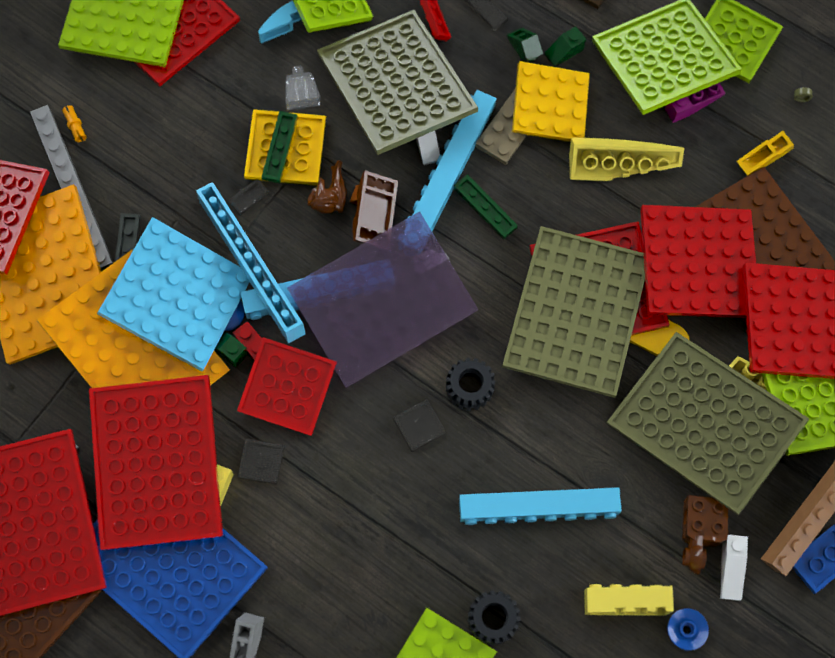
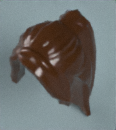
(331, 199)

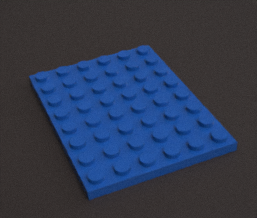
(180, 586)

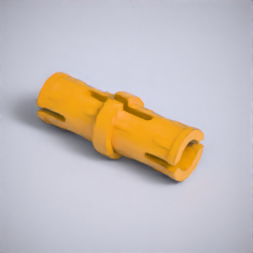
(74, 123)

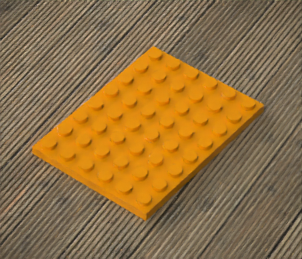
(48, 267)
(107, 352)

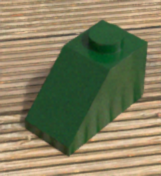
(526, 44)
(566, 46)
(231, 349)

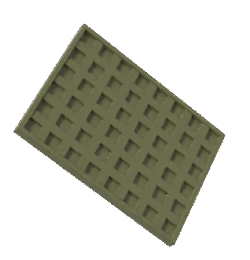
(576, 312)

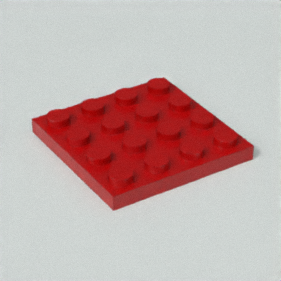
(287, 386)

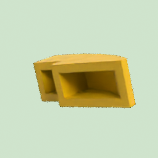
(766, 153)

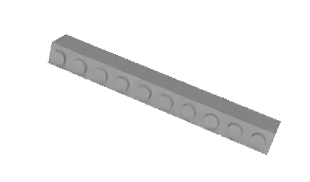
(68, 176)

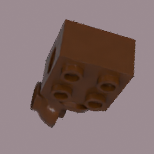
(703, 526)

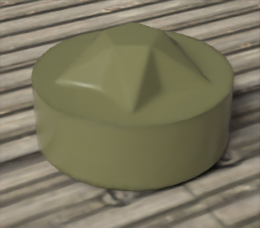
(803, 94)

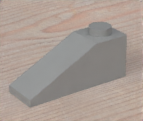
(246, 636)

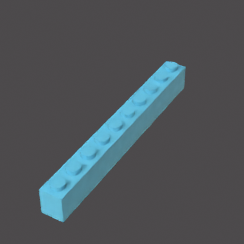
(454, 160)
(251, 263)

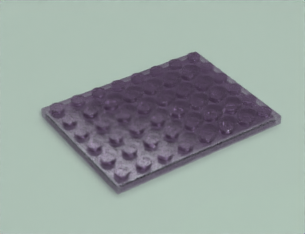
(382, 299)

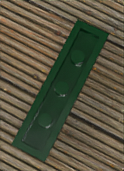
(279, 147)
(485, 206)

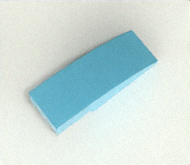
(279, 22)

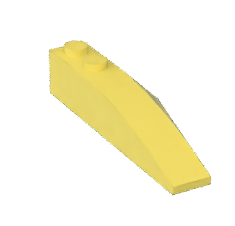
(615, 158)

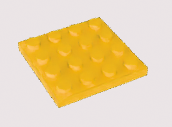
(550, 102)
(304, 153)

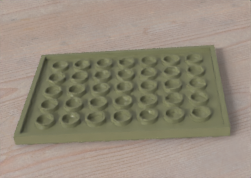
(397, 82)
(708, 422)

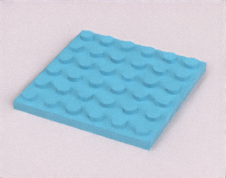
(175, 294)

